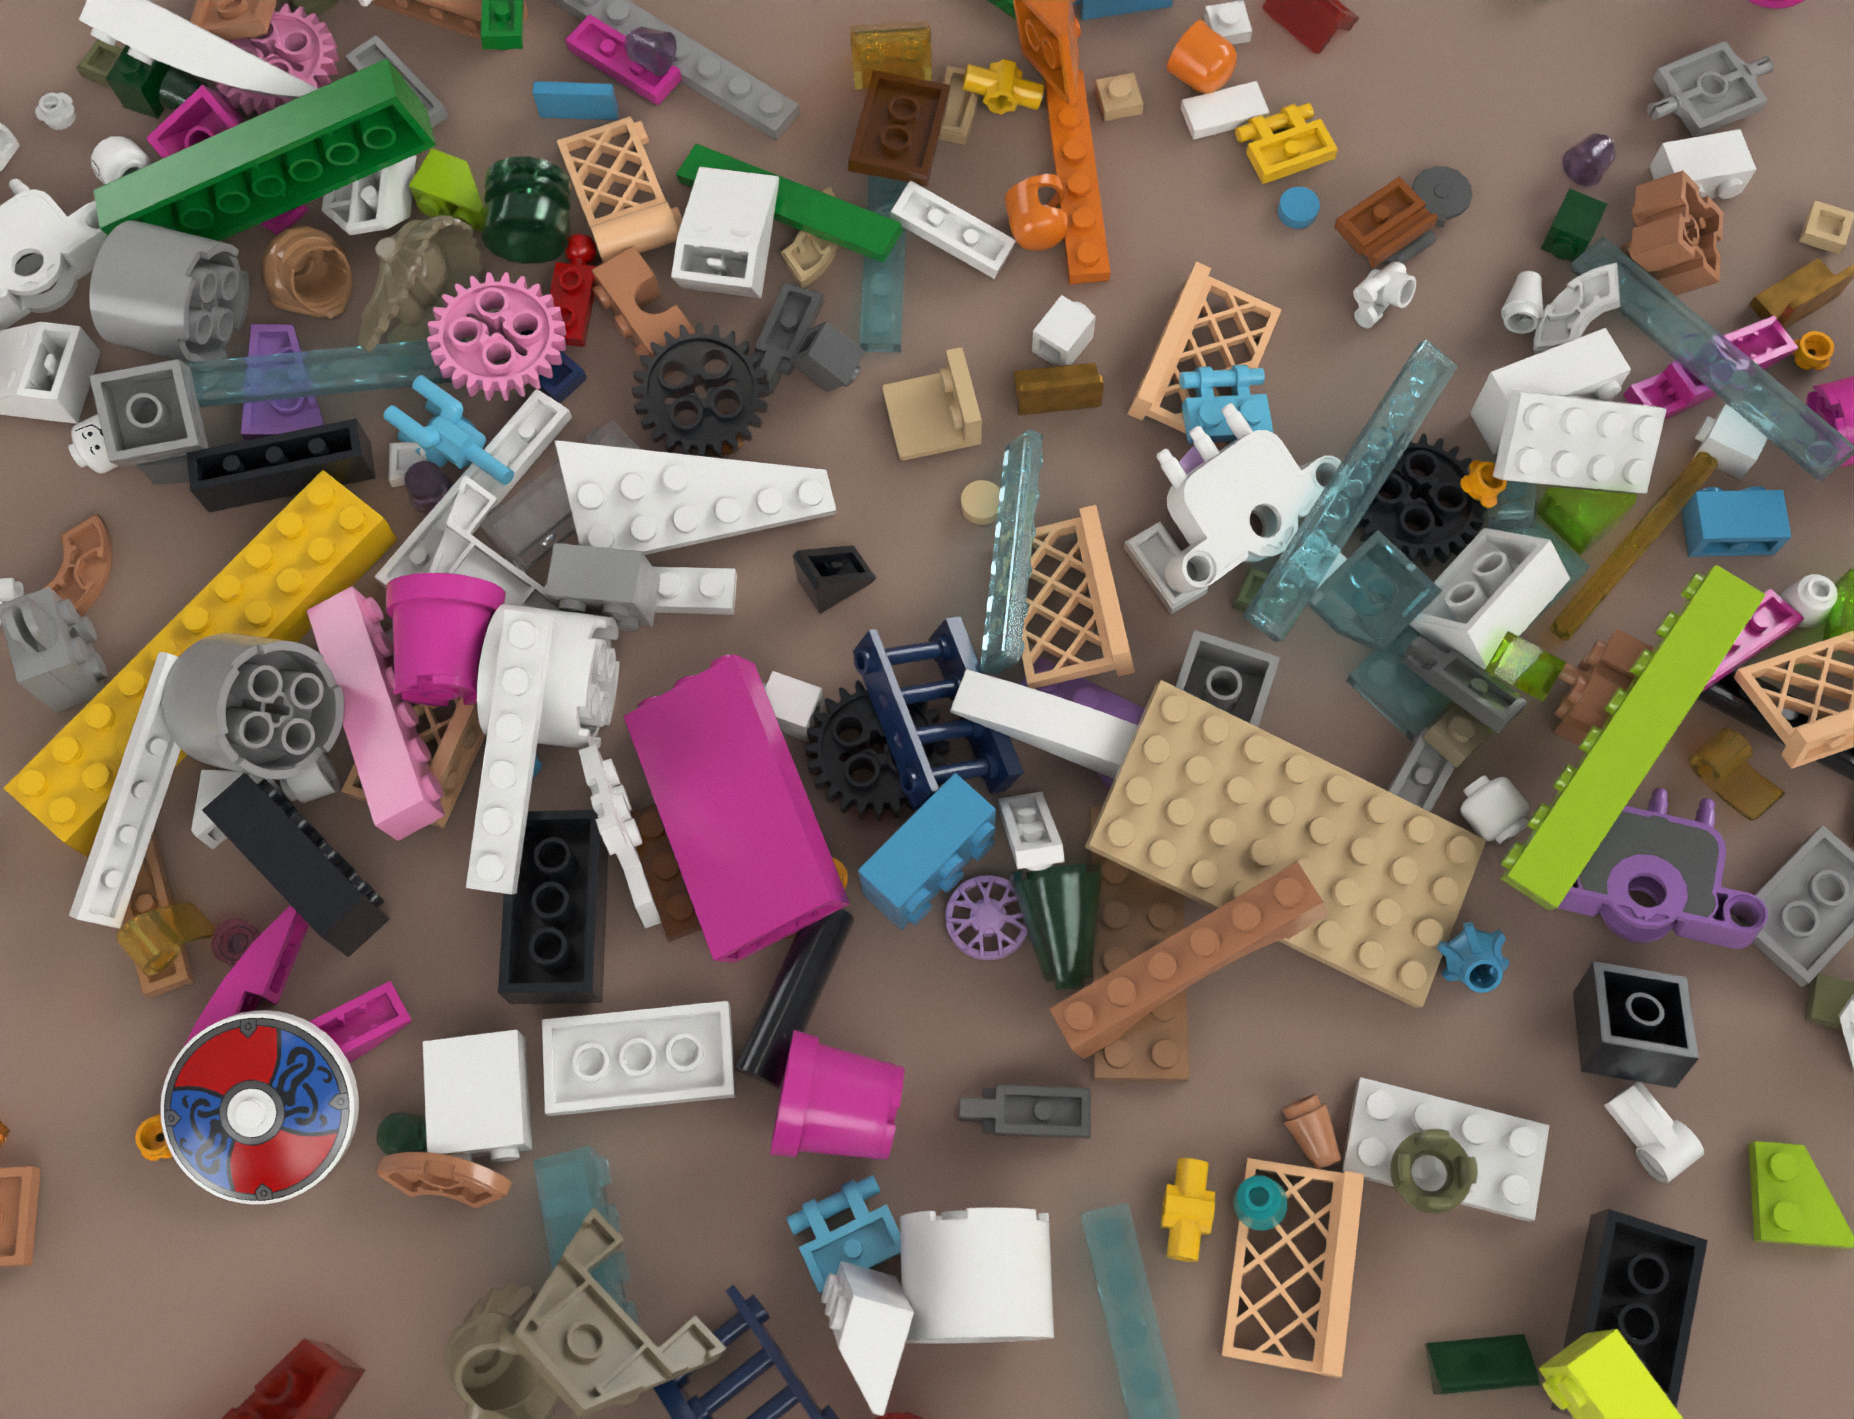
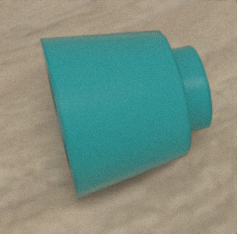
(1260, 1203)

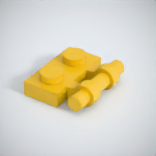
(1289, 151)

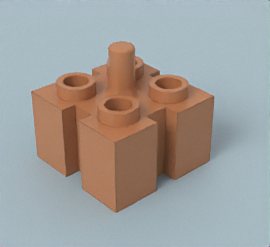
(1676, 233)
(1594, 684)

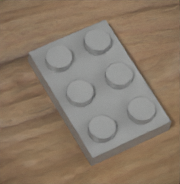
(1808, 907)

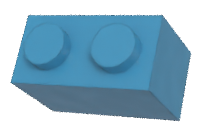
(1735, 522)

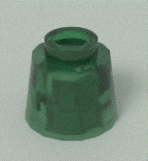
(177, 88)
(402, 1133)

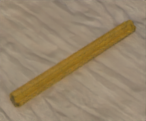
(1633, 546)

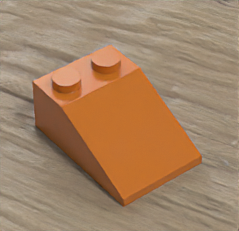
(1050, 42)

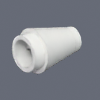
(1524, 304)

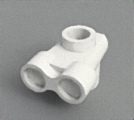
(1383, 289)

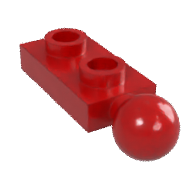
(573, 288)

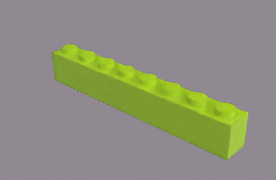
(1631, 737)

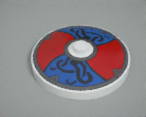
(259, 1107)

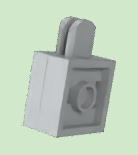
(52, 649)

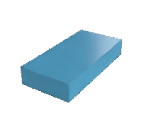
(575, 100)

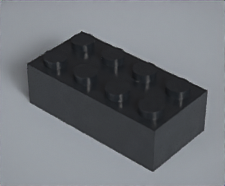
(298, 863)
(559, 913)
(1644, 1286)

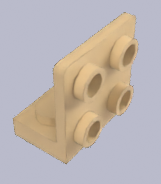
(934, 410)

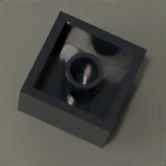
(1635, 1024)

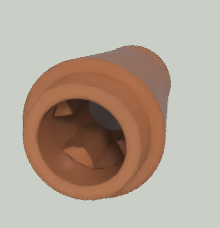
(1312, 1129)

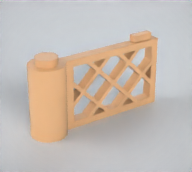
(630, 224)

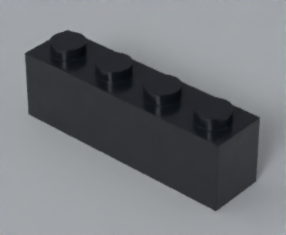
(279, 464)

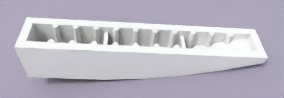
(175, 41)
(1045, 721)

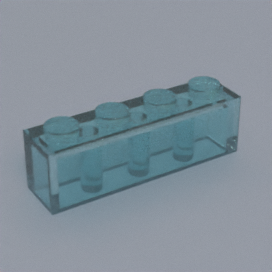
(568, 1189)

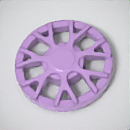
(986, 918)

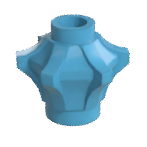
(1475, 958)

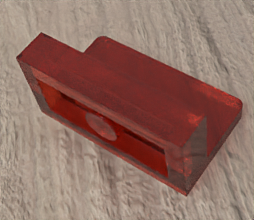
(1311, 20)

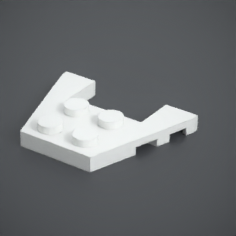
(468, 556)
(618, 833)

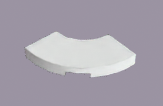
(1577, 306)

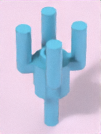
(447, 434)

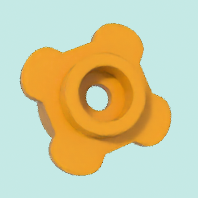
(1482, 484)

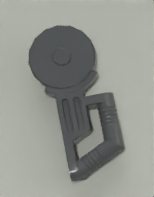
(1445, 194)

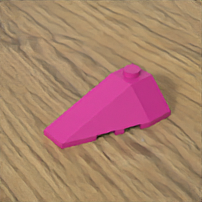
(200, 118)

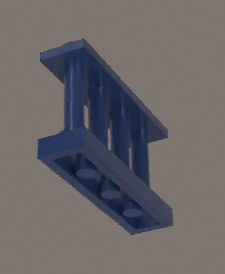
(954, 653)
(752, 1316)

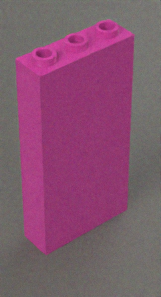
(735, 809)

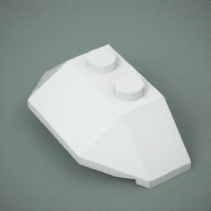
(373, 201)

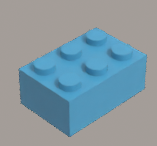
(929, 852)

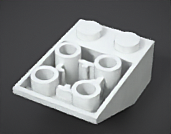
(726, 233)
(46, 371)

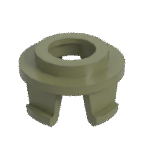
(1460, 1171)

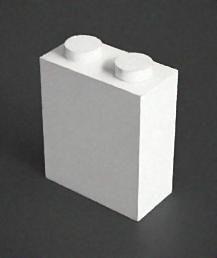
(477, 1096)

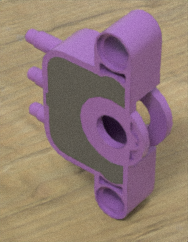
(1675, 864)

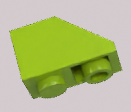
(447, 189)

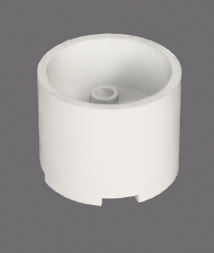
(578, 678)
(977, 1275)

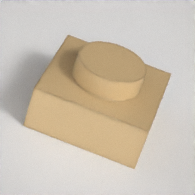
(1119, 96)
(1826, 227)

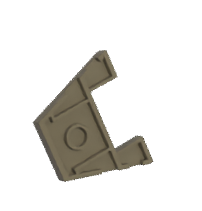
(589, 1343)

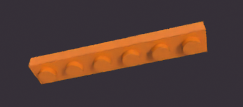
(1076, 167)

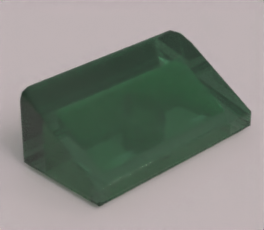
(1481, 1364)

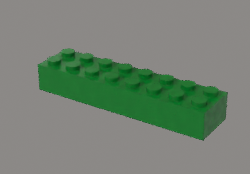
(276, 159)

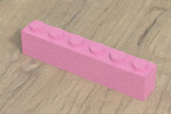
(375, 720)

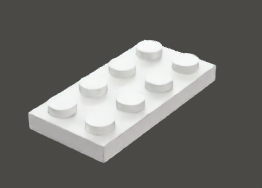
(1578, 442)
(638, 1058)
(1505, 1146)

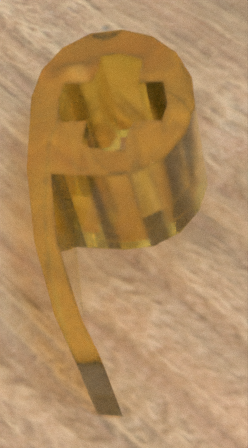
(1725, 770)
(158, 935)

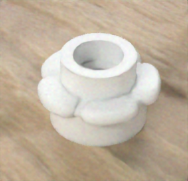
(56, 110)

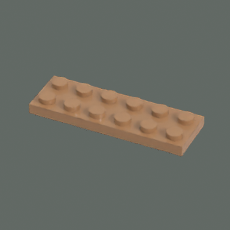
(1131, 920)

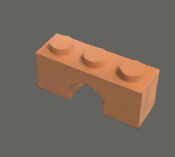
(627, 288)

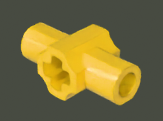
(1002, 86)
(1187, 1210)

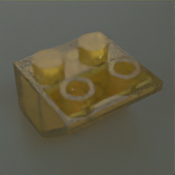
(891, 49)

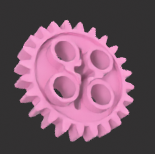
(294, 45)
(473, 360)

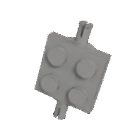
(1710, 89)

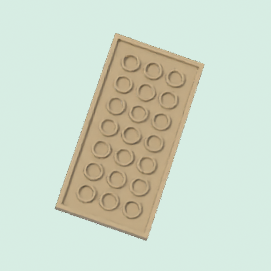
(1228, 805)

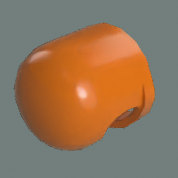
(1203, 59)
(1031, 223)

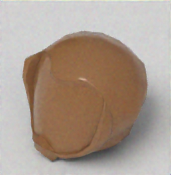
(307, 272)

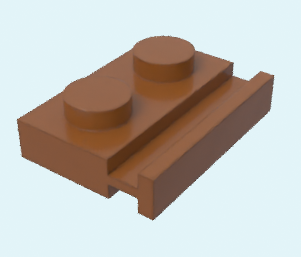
(1385, 221)

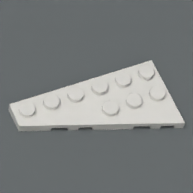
(681, 500)

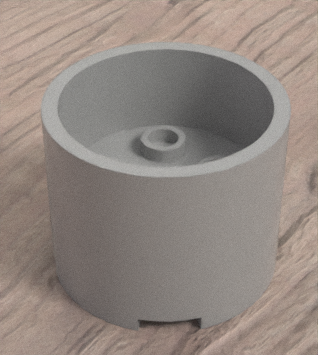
(168, 292)
(220, 696)

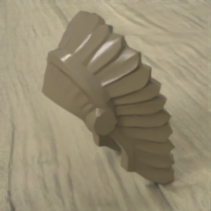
(414, 274)
(490, 1370)

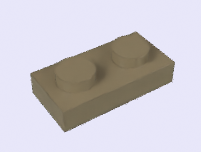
(1457, 735)

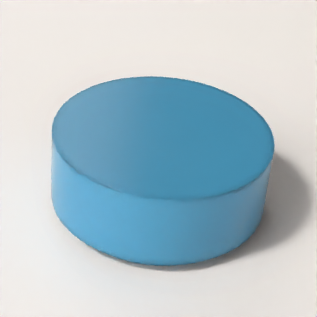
(1298, 207)

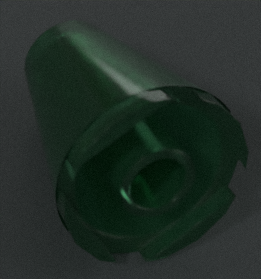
(1061, 919)

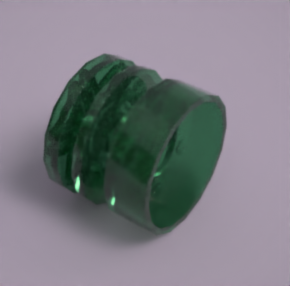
(526, 210)

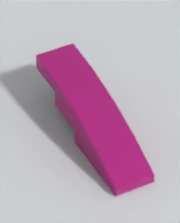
(1679, 389)
(258, 973)
(365, 1021)

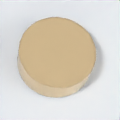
(980, 502)

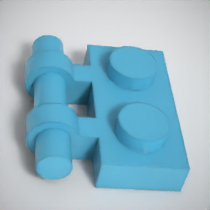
(1206, 408)
(862, 1242)

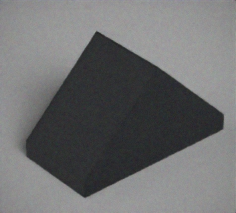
(831, 574)

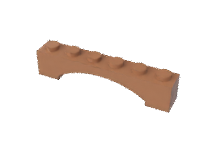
(1247, 923)

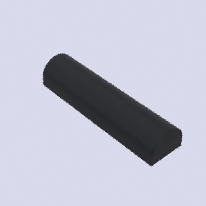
(1732, 700)
(793, 997)

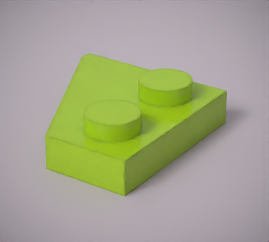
(1792, 1199)

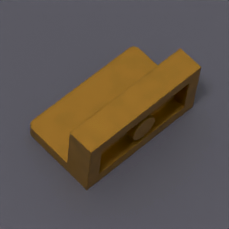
(1801, 293)
(1058, 388)

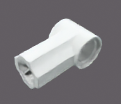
(1662, 1143)

